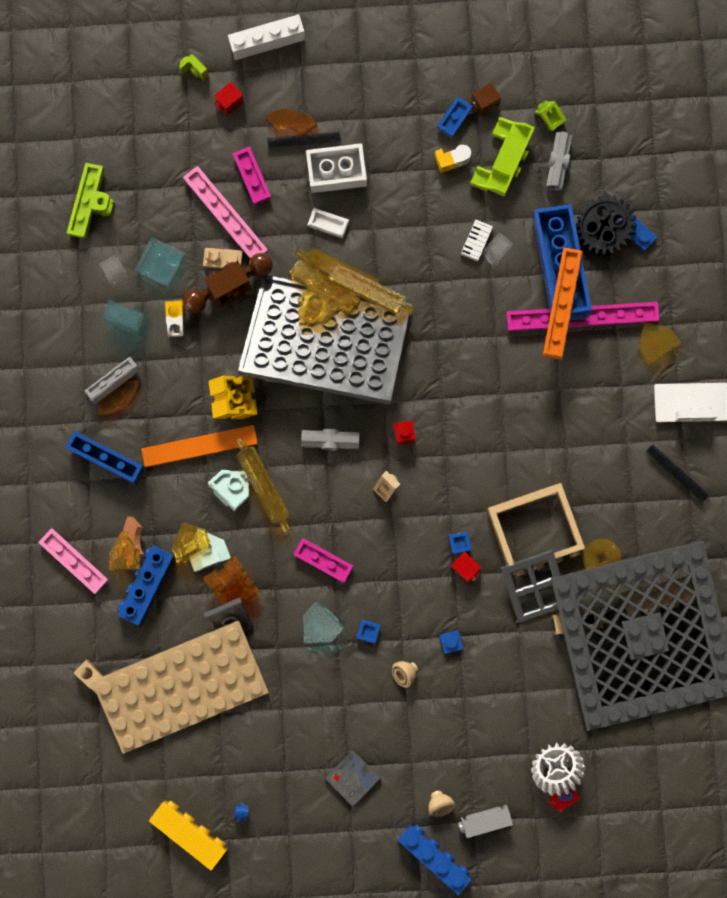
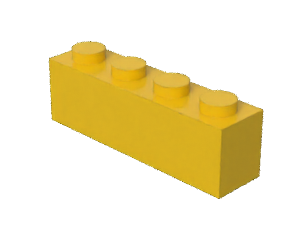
(188, 835)

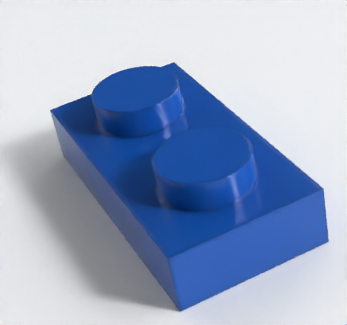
(454, 117)
(643, 236)

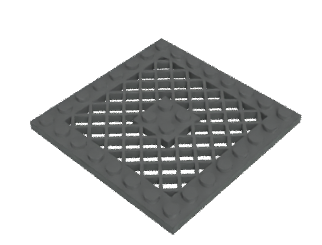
(643, 635)

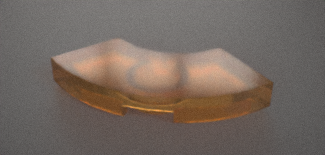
(292, 120)
(119, 398)

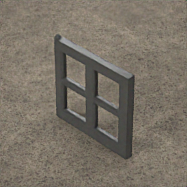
(534, 587)

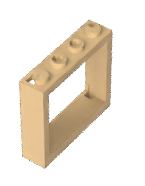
(526, 499)

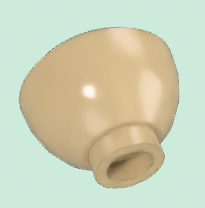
(404, 673)
(440, 804)

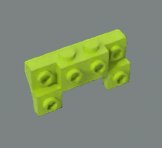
(506, 166)

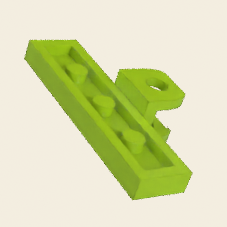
(89, 201)

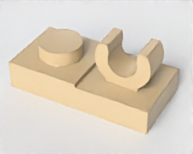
(220, 257)
(386, 486)

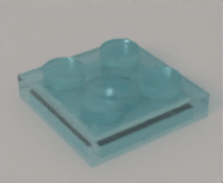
(160, 262)

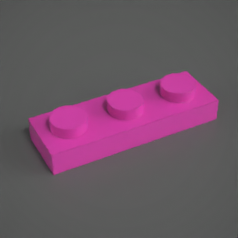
(251, 175)
(323, 560)

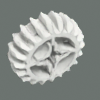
(558, 776)

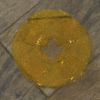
(600, 546)

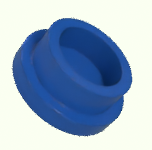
(240, 812)

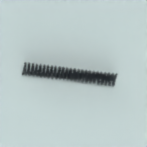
(286, 141)
(672, 467)

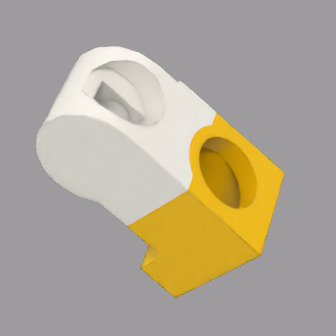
(452, 159)
(174, 318)

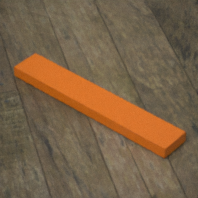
(562, 303)
(197, 446)

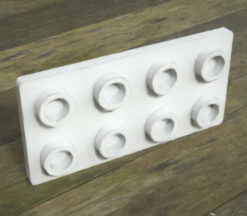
(690, 402)

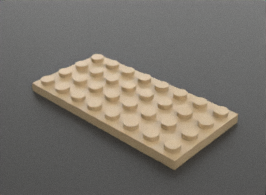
(180, 687)

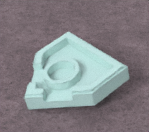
(231, 487)
(213, 556)

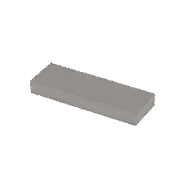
(112, 380)

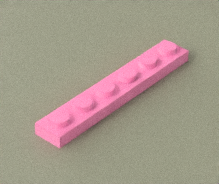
(224, 212)

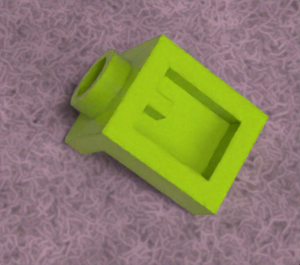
(194, 65)
(550, 114)

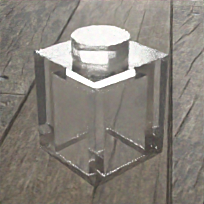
(498, 249)
(113, 269)

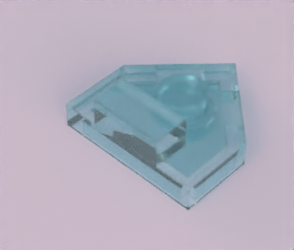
(320, 625)

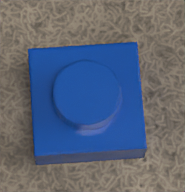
(460, 543)
(368, 631)
(451, 642)

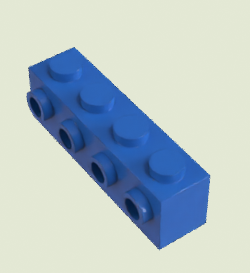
(146, 585)
(438, 862)

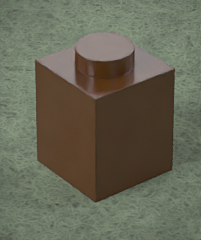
(485, 99)

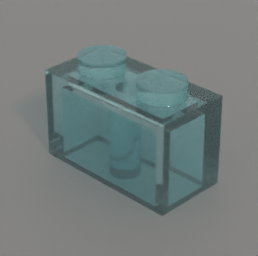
(124, 318)

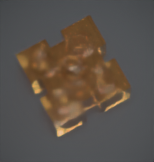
(231, 582)

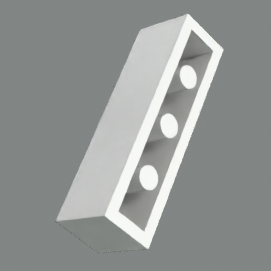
(266, 37)

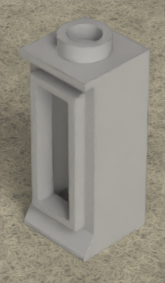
(485, 821)

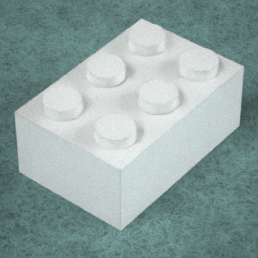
(336, 168)

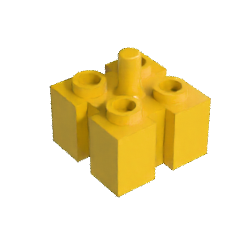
(232, 397)

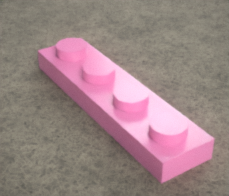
(73, 561)

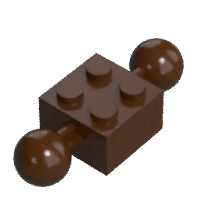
(227, 283)

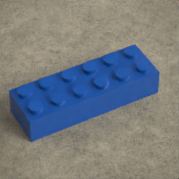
(553, 231)

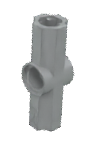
(559, 161)
(330, 439)

